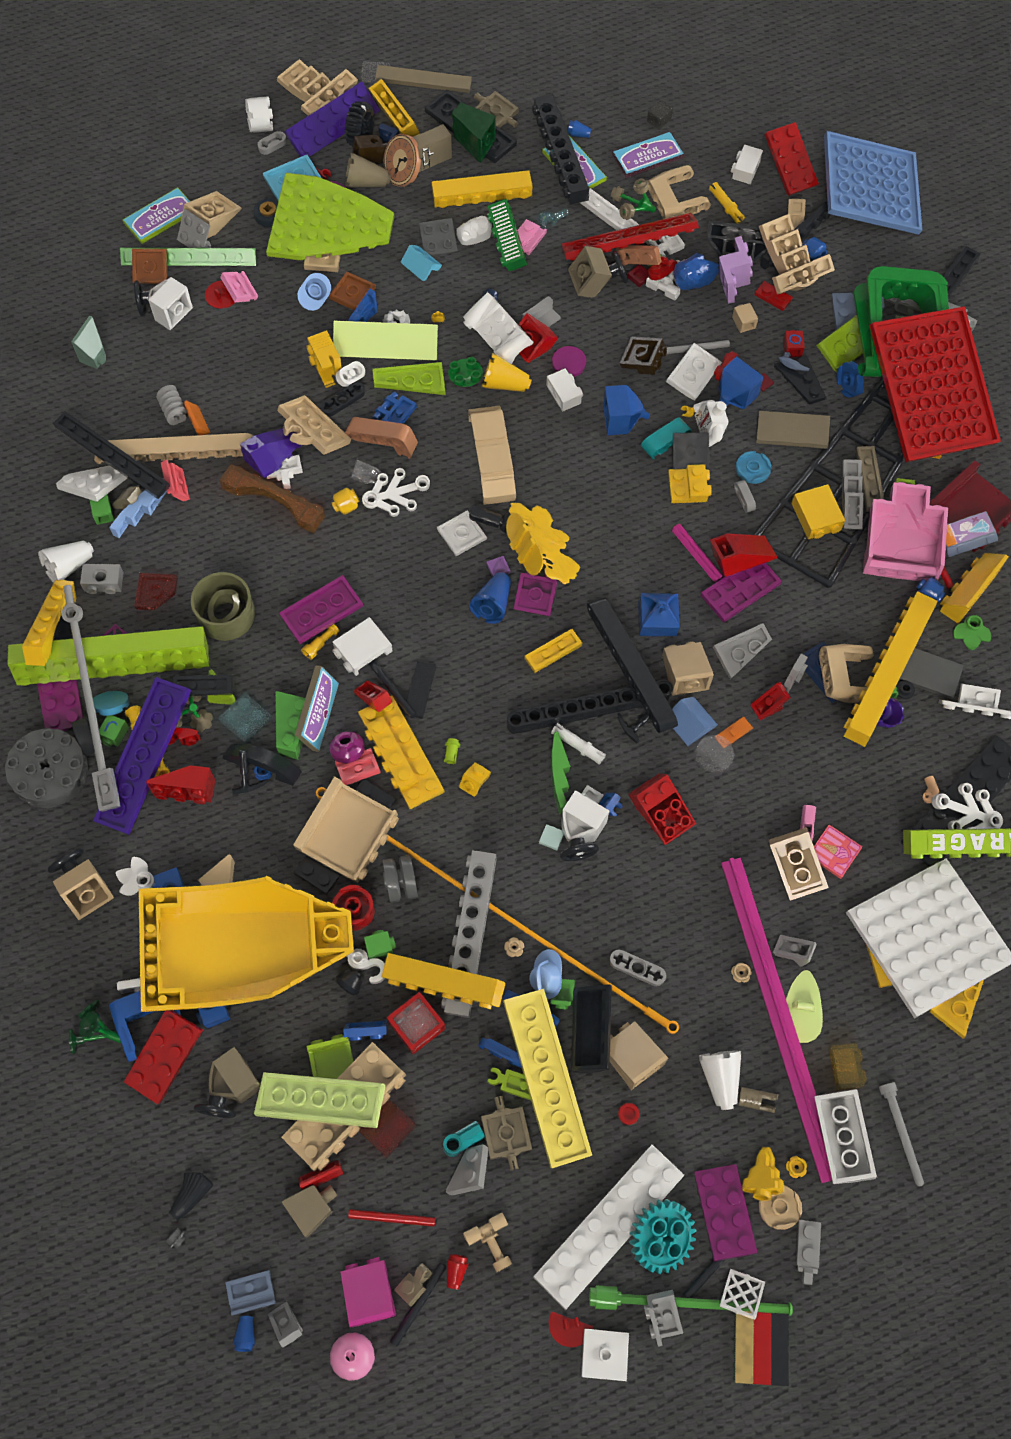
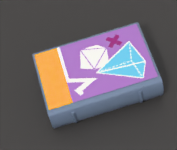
(969, 534)

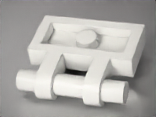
(671, 244)

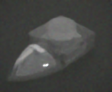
(365, 473)

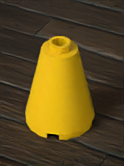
(505, 376)

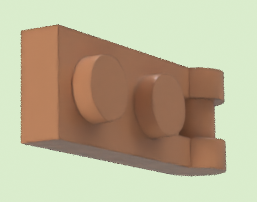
(640, 255)

